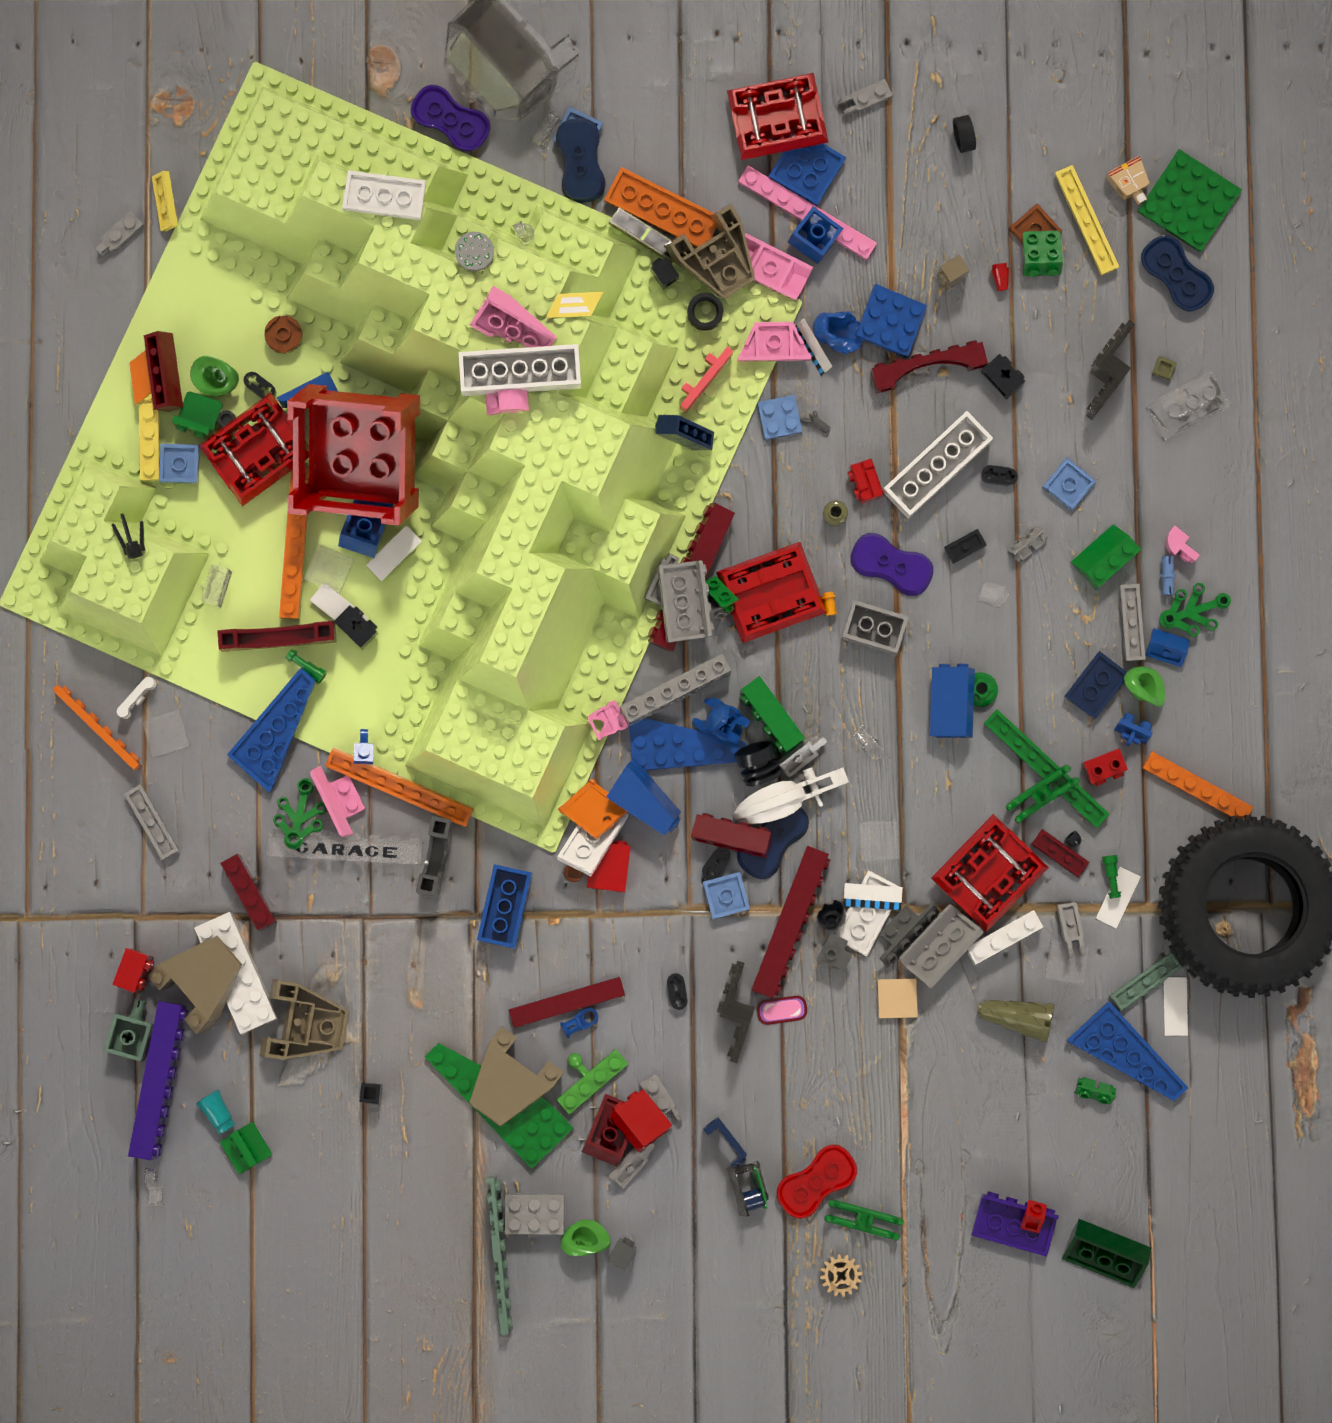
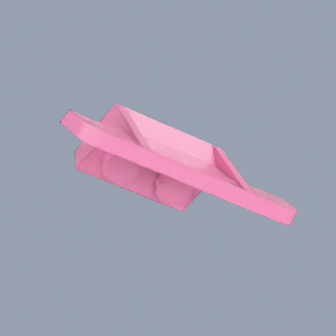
(339, 798)

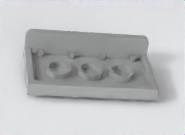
(685, 601)
(940, 946)

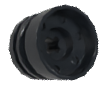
(758, 763)

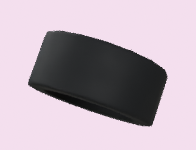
(964, 133)
(710, 298)

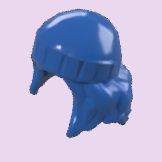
(837, 331)

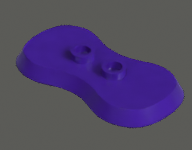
(462, 125)
(879, 558)

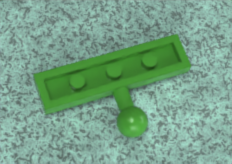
(591, 1080)

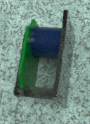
(753, 1198)

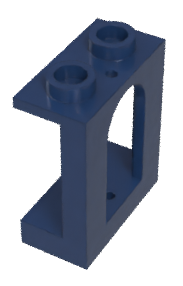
(717, 1123)

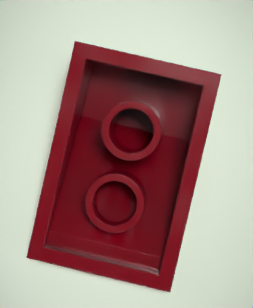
(605, 1139)

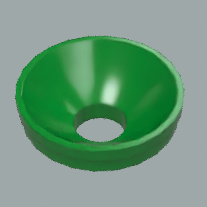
(986, 699)

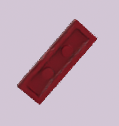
(1060, 853)

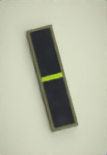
(640, 233)

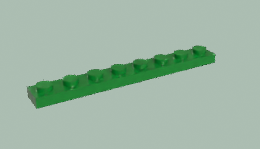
(1044, 766)

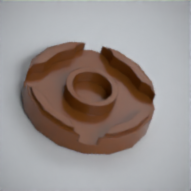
(283, 334)

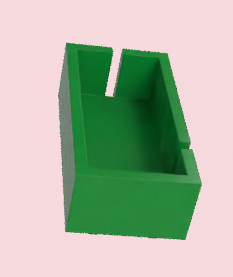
(772, 715)

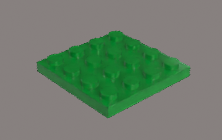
(1189, 200)

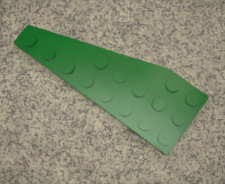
(529, 1133)

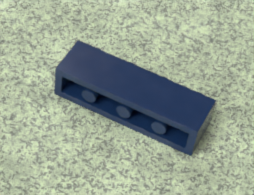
(684, 432)

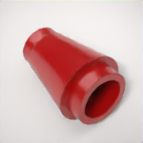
(1001, 276)

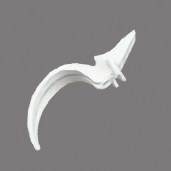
(784, 797)

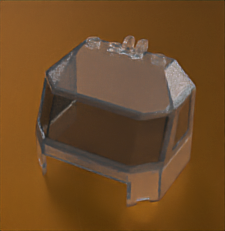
(505, 59)

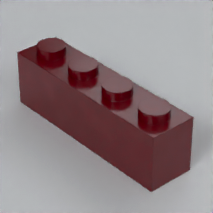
(163, 371)
(731, 835)
(248, 892)

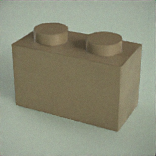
(952, 273)

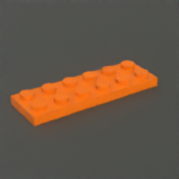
(660, 207)

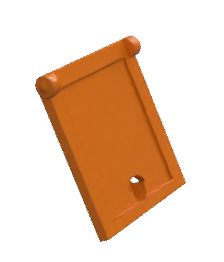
(590, 807)

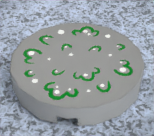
(474, 251)

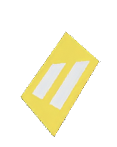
(574, 304)

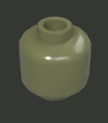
(835, 506)

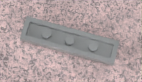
(1132, 622)
(151, 822)

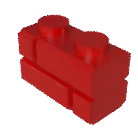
(865, 481)

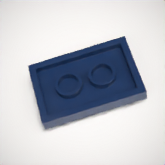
(1096, 685)

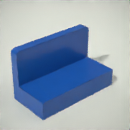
(1167, 647)

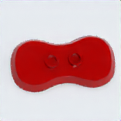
(829, 1172)

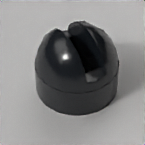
(1073, 839)

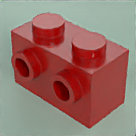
(1105, 766)

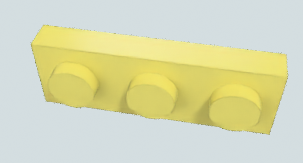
(164, 201)

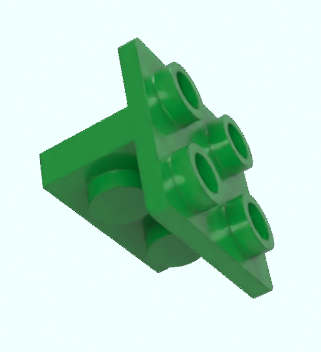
(246, 1148)

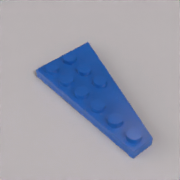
(270, 736)
(671, 746)
(1118, 1044)

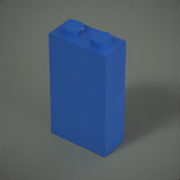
(952, 701)

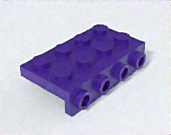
(1001, 1220)

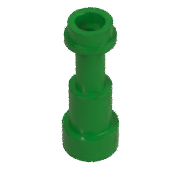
(317, 673)
(1111, 872)

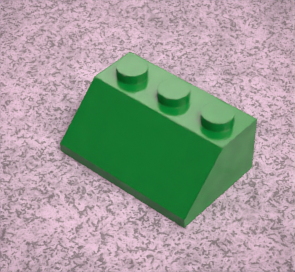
(1105, 556)

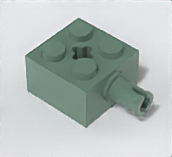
(139, 1029)

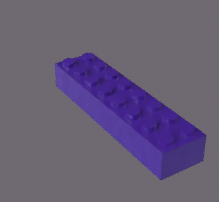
(157, 1081)

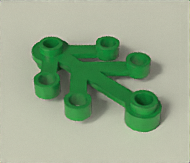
(1191, 611)
(299, 817)

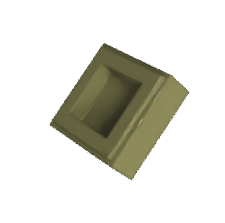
(1164, 368)

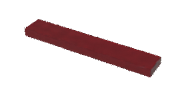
(566, 1002)

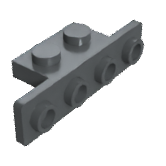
(904, 929)

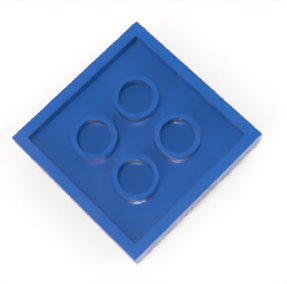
(808, 171)
(890, 320)

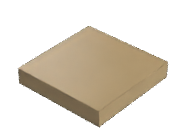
(897, 998)

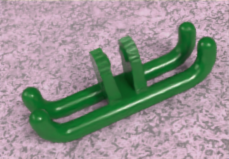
(1042, 793)
(864, 1219)

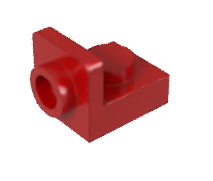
(1034, 1216)

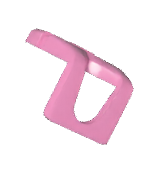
(611, 717)

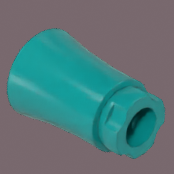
(216, 1111)

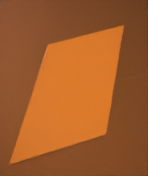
(140, 377)

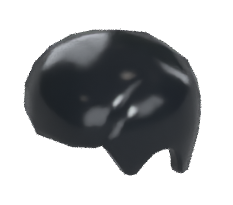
(832, 915)

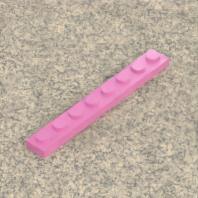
(800, 207)

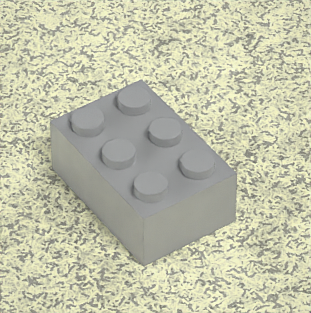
(874, 627)
(534, 1214)

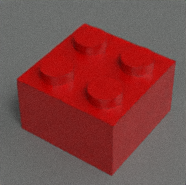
(133, 971)

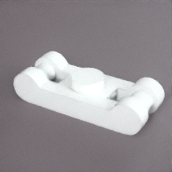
(136, 697)

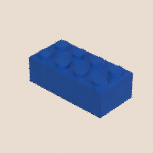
(504, 906)

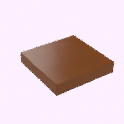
(1034, 220)

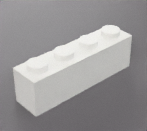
(1004, 937)

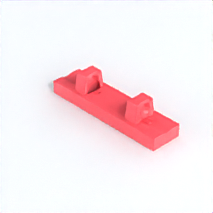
(716, 365)

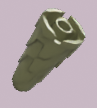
(1029, 1018)

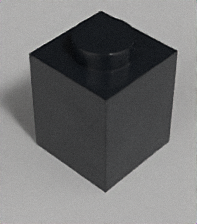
(664, 272)
(370, 1093)

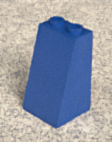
(644, 798)

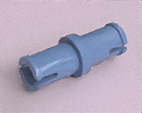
(1168, 575)

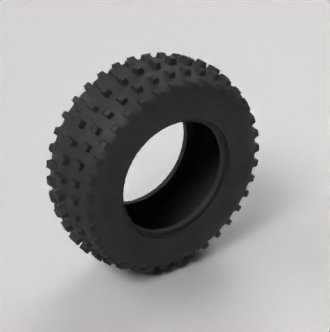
(1187, 917)

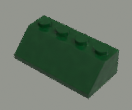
(1107, 1253)

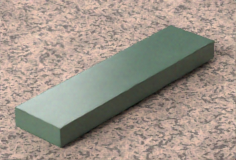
(1145, 981)

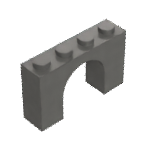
(431, 877)

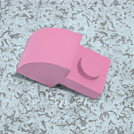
(507, 402)
(1175, 543)

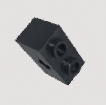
(1006, 386)
(360, 637)

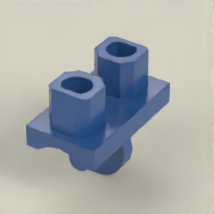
(1133, 732)

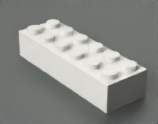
(520, 369)
(937, 464)
(248, 998)

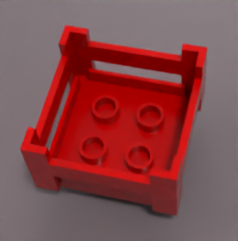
(356, 451)

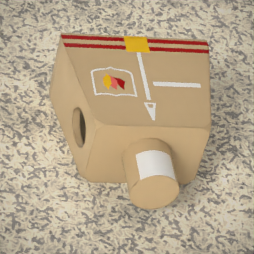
(1130, 180)

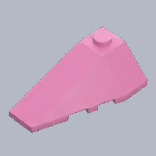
(506, 318)

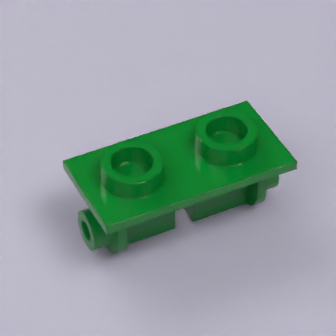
(721, 594)
(1103, 1094)

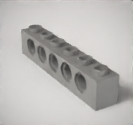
(675, 690)

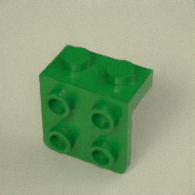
(1042, 253)
(198, 415)

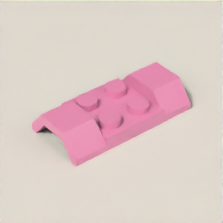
(777, 269)

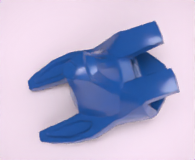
(722, 721)

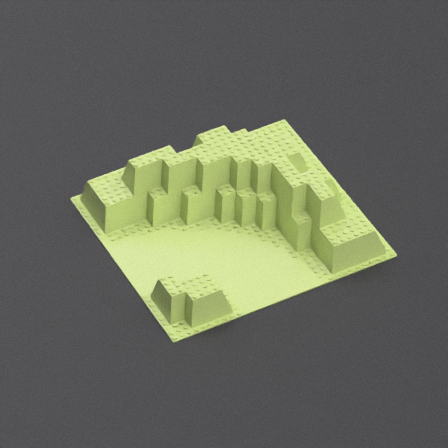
(528, 521)

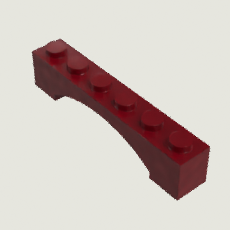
(969, 356)
(276, 637)

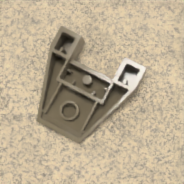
(721, 261)
(204, 976)
(310, 1023)
(507, 1086)

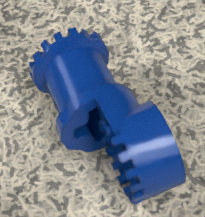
(579, 1020)

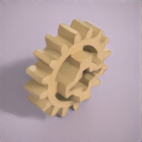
(834, 1282)

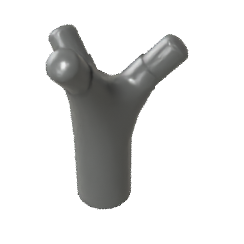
(815, 420)

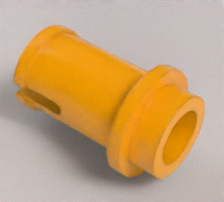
(829, 603)

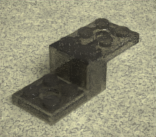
(1109, 369)
(735, 1011)

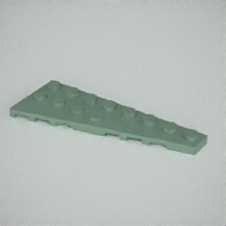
(499, 1247)

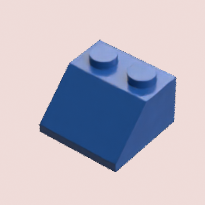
(815, 235)

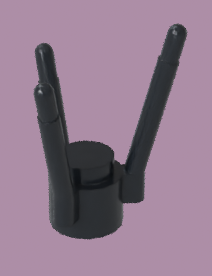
(133, 549)

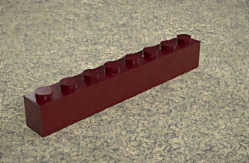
(703, 547)
(790, 922)

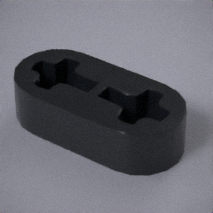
(262, 383)
(997, 479)
(712, 860)
(672, 993)

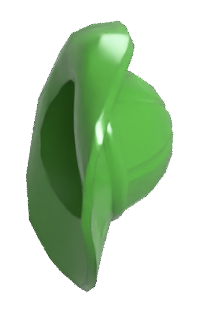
(213, 376)
(1146, 685)
(585, 1238)

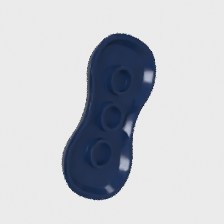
(578, 144)
(1187, 284)
(784, 833)

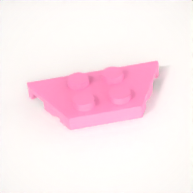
(774, 343)

